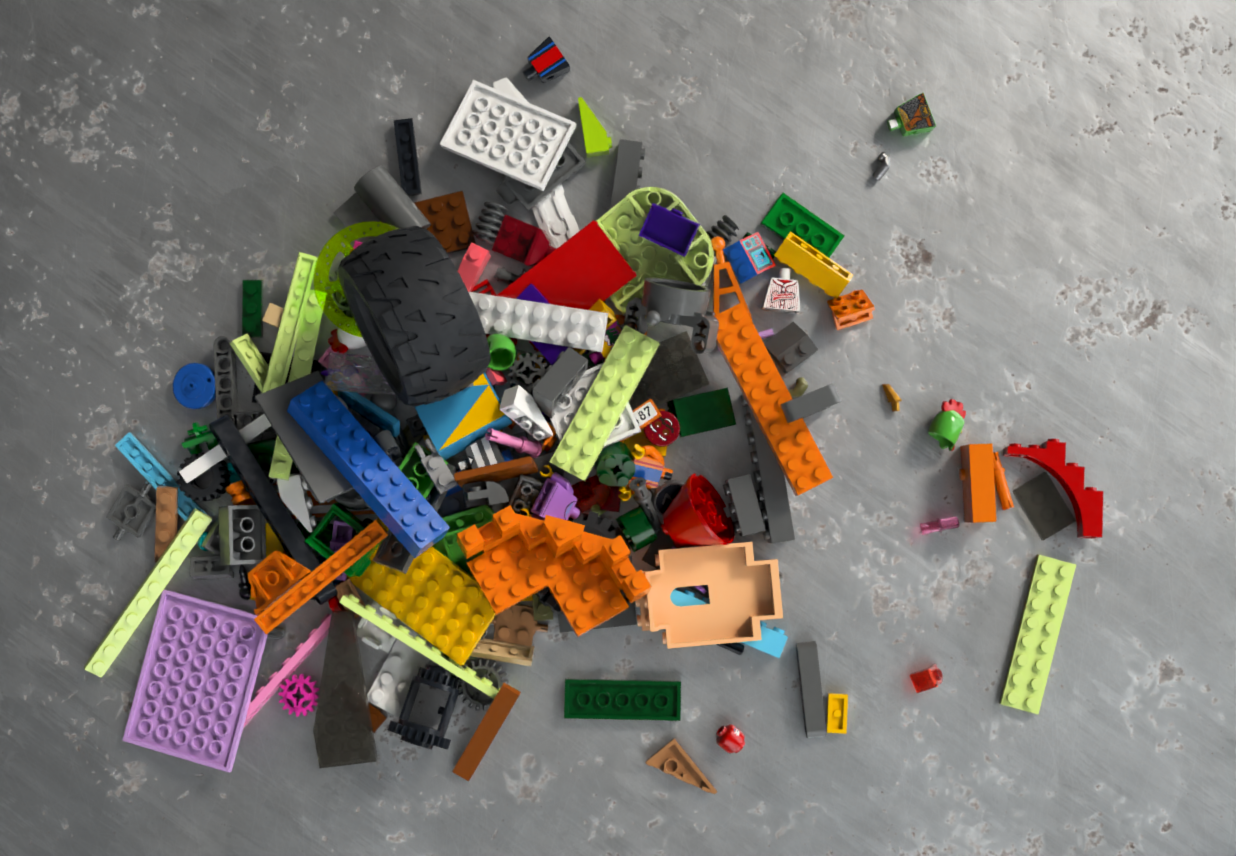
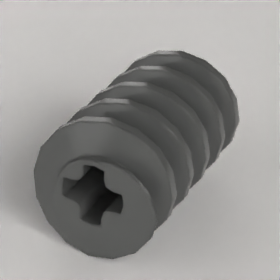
(489, 222)
(724, 229)

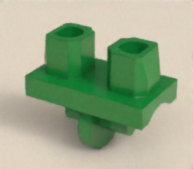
(193, 443)

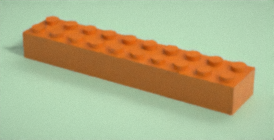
(765, 393)

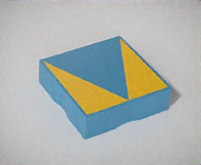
(463, 417)

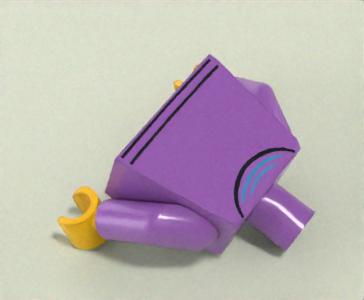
(554, 499)

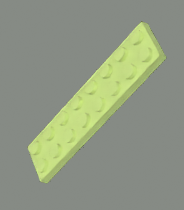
(604, 402)
(1037, 634)

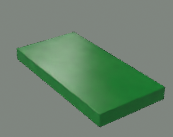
(791, 216)

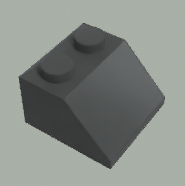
(790, 347)

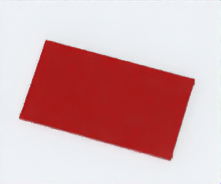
(577, 272)

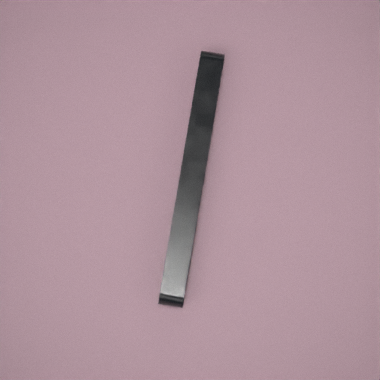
(267, 499)

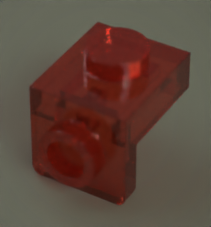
(927, 678)

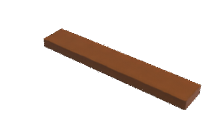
(486, 731)

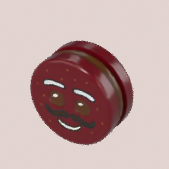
(663, 430)

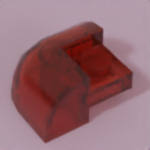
(590, 493)

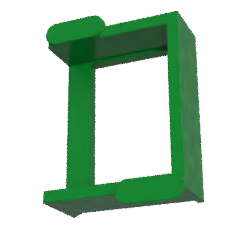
(359, 566)

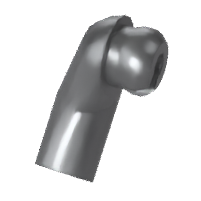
(884, 166)

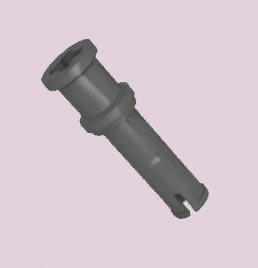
(640, 491)

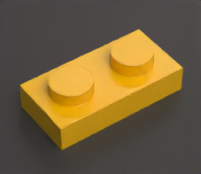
(837, 713)

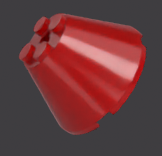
(698, 515)

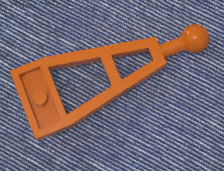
(718, 245)

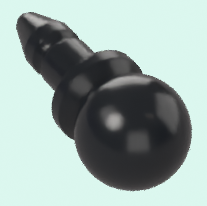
(245, 586)

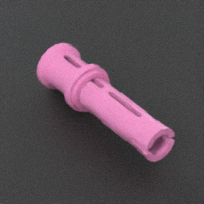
(521, 444)

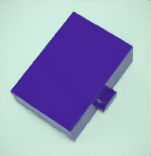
(669, 229)

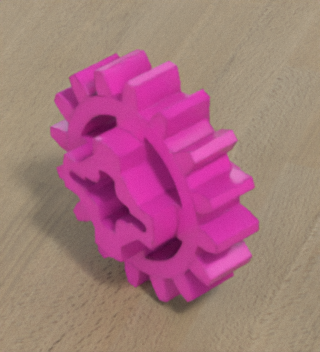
(291, 694)

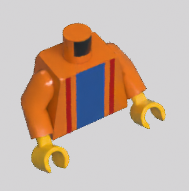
(648, 465)

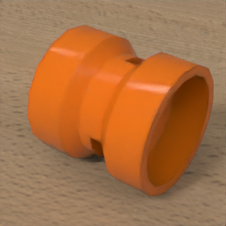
(238, 493)

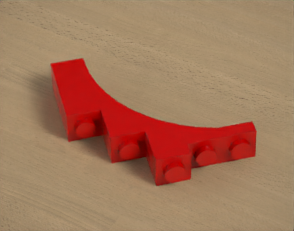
(1086, 503)

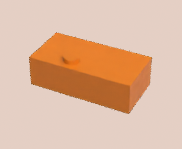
(978, 483)

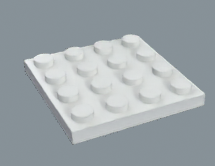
(564, 413)

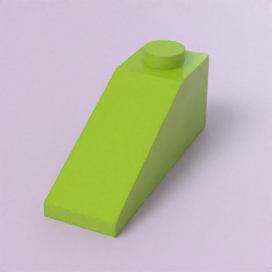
(594, 134)

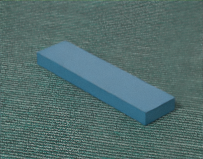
(371, 411)

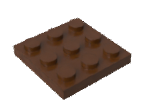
(449, 220)

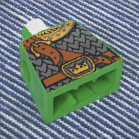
(912, 117)

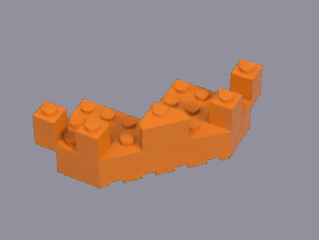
(577, 566)

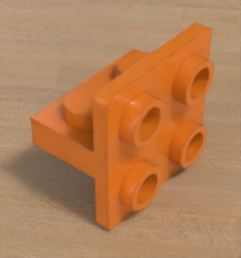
(851, 309)

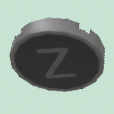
(665, 494)

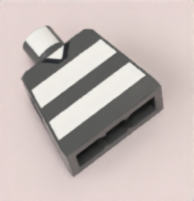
(481, 454)

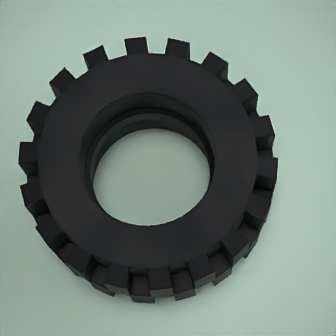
(214, 490)

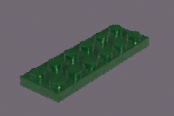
(622, 699)

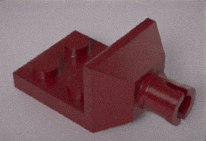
(522, 241)

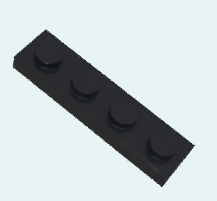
(407, 156)

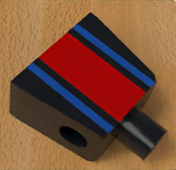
(546, 62)

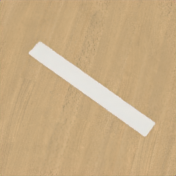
(217, 454)

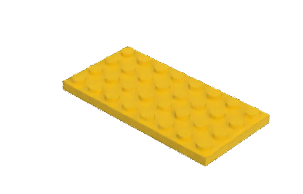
(433, 600)

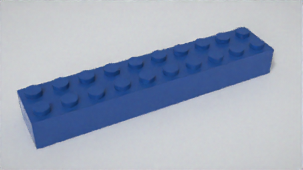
(368, 469)

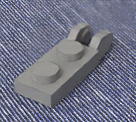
(436, 468)

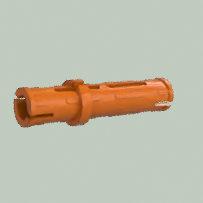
(1001, 483)

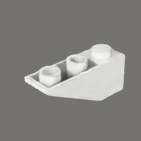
(524, 411)
(295, 497)

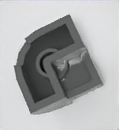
(483, 493)

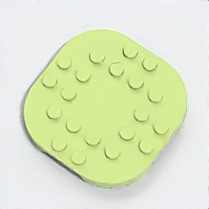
(647, 258)

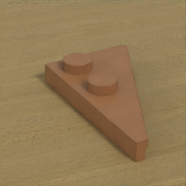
(676, 762)

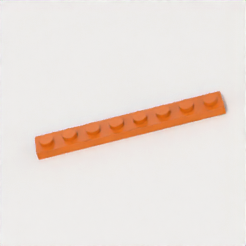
(321, 576)

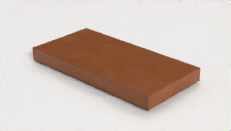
(498, 471)

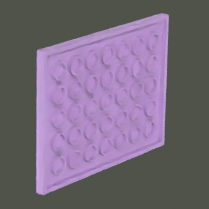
(196, 681)

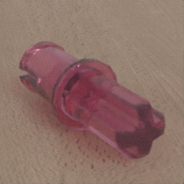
(939, 525)

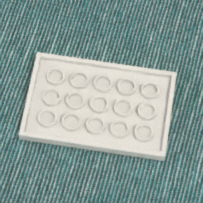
(508, 135)

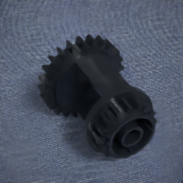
(420, 734)

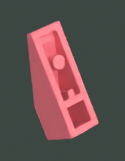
(473, 265)

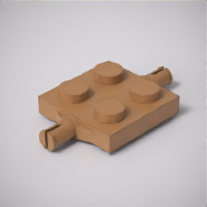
(517, 625)

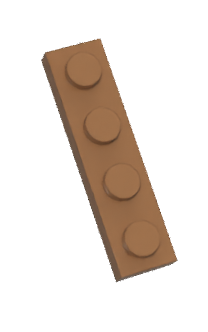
(165, 518)

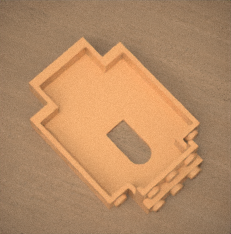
(738, 589)

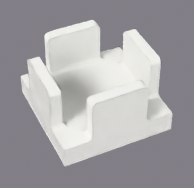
(373, 634)

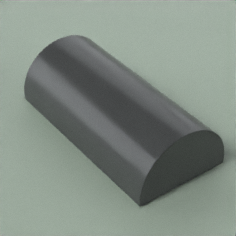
(389, 200)

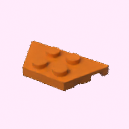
(274, 578)

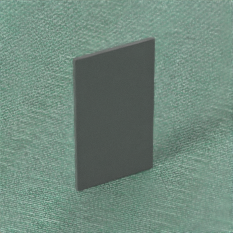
(312, 463)

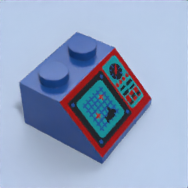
(749, 257)

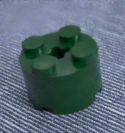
(615, 465)
(636, 529)

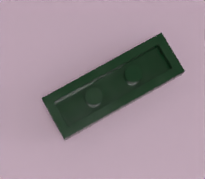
(252, 308)

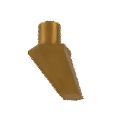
(892, 397)

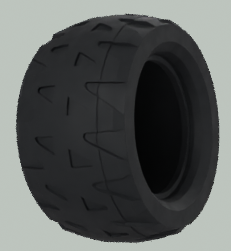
(415, 315)

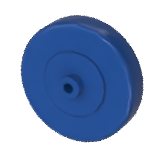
(194, 386)

